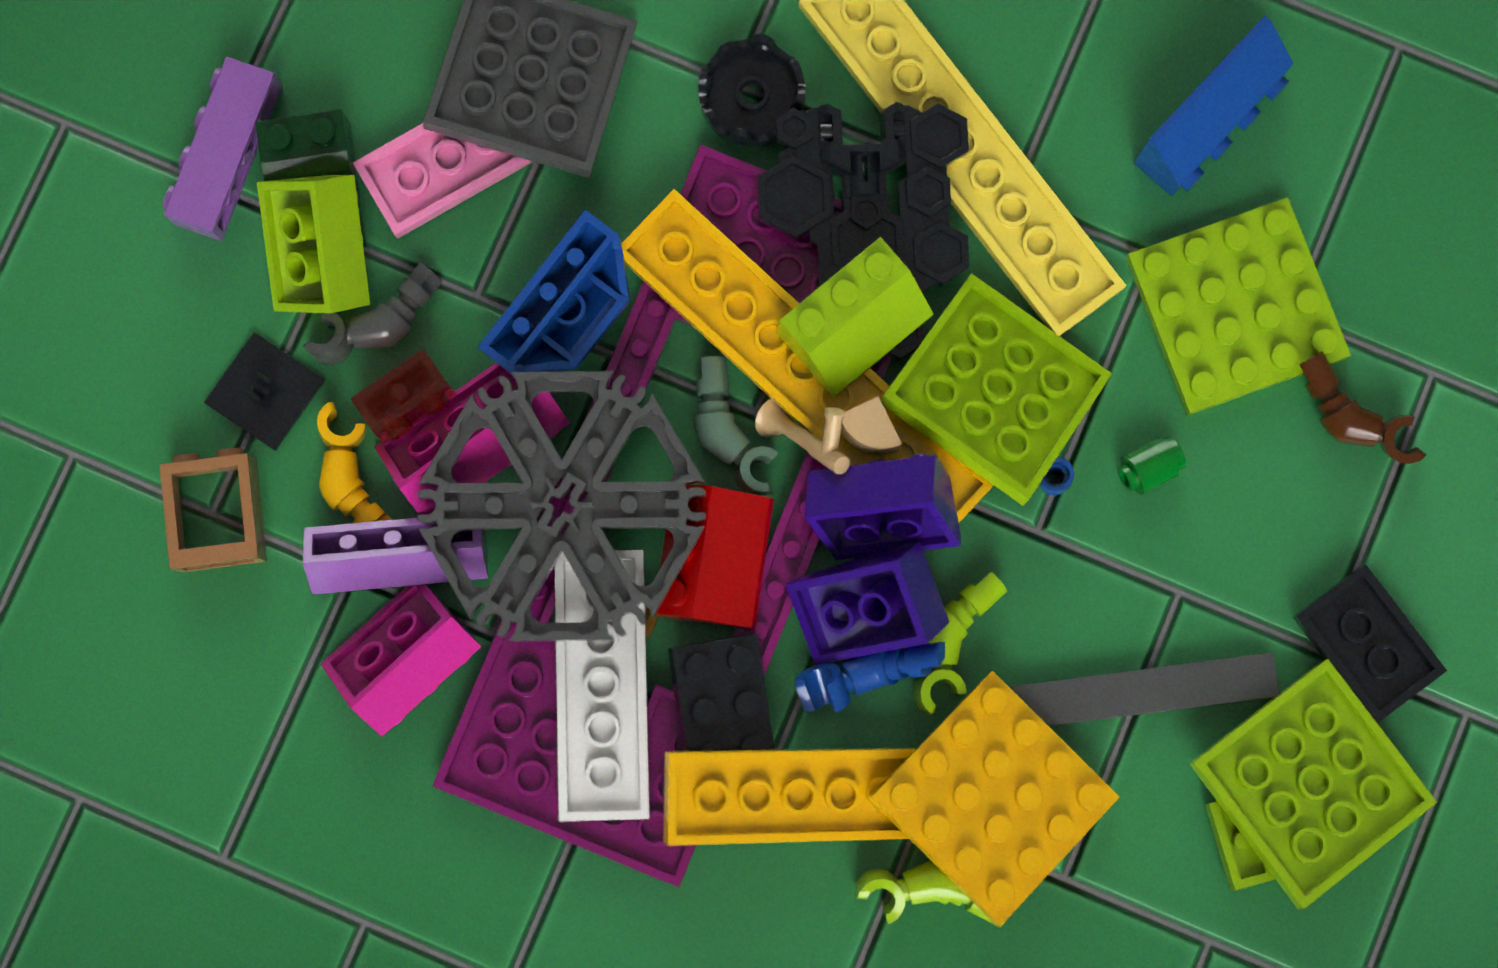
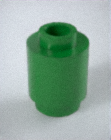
(1151, 465)

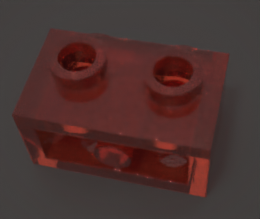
(403, 397)

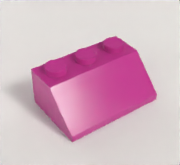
(399, 657)

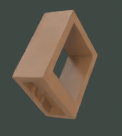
(216, 556)

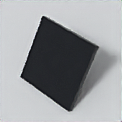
(264, 391)

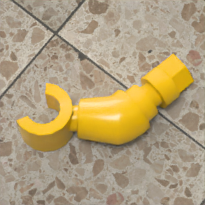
(340, 472)

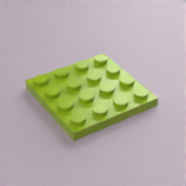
(1236, 305)
(996, 389)
(1313, 784)

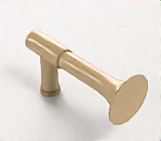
(773, 421)

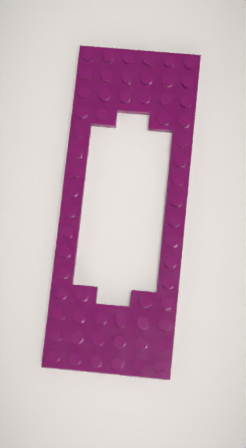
(508, 731)

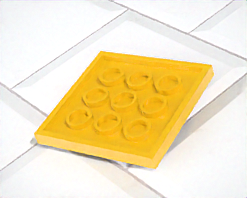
(994, 798)

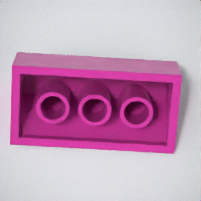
(482, 456)

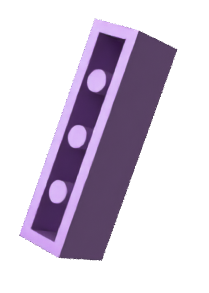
(221, 149)
(383, 555)

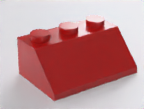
(727, 563)

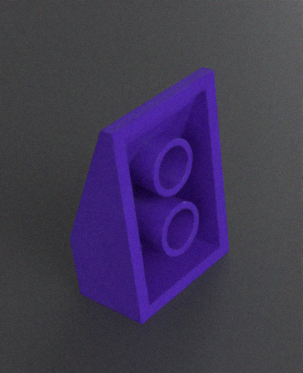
(869, 604)

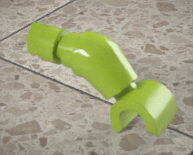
(972, 601)
(919, 884)

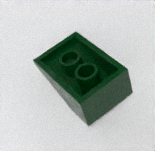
(307, 148)

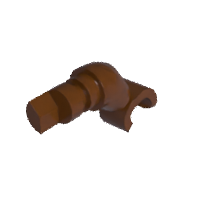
(1347, 419)

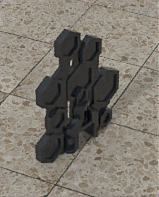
(799, 192)

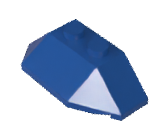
(564, 303)

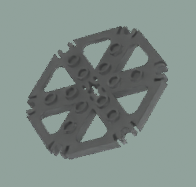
(521, 504)

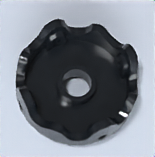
(742, 64)

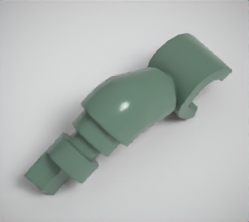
(718, 430)

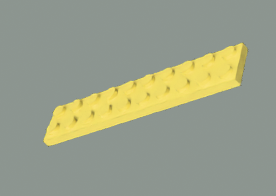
(995, 182)

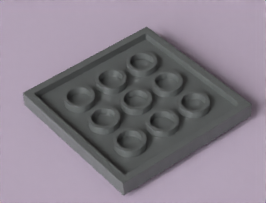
(532, 79)

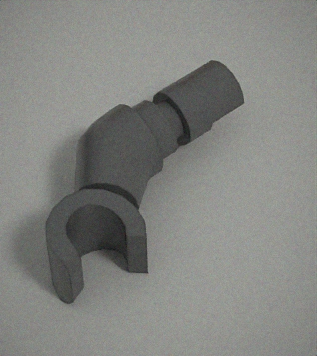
(378, 327)

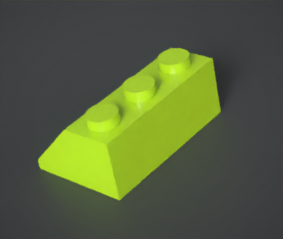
(314, 244)
(855, 317)

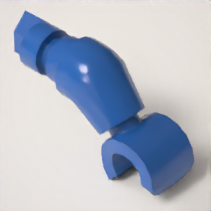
(865, 673)

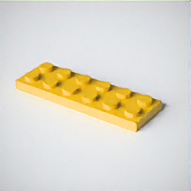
(777, 795)

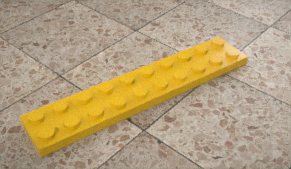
(739, 315)

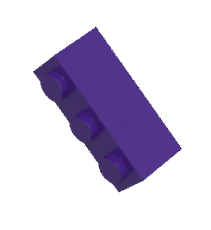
(883, 506)

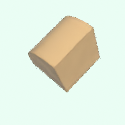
(870, 428)

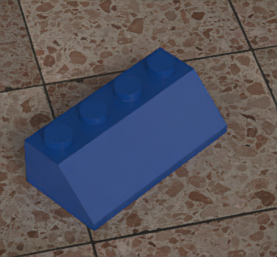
(1215, 109)

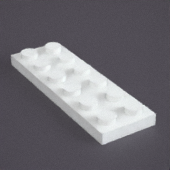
(601, 708)

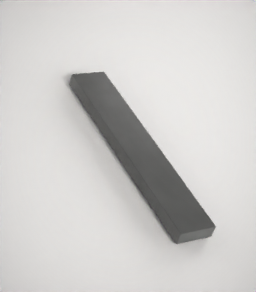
(1152, 689)

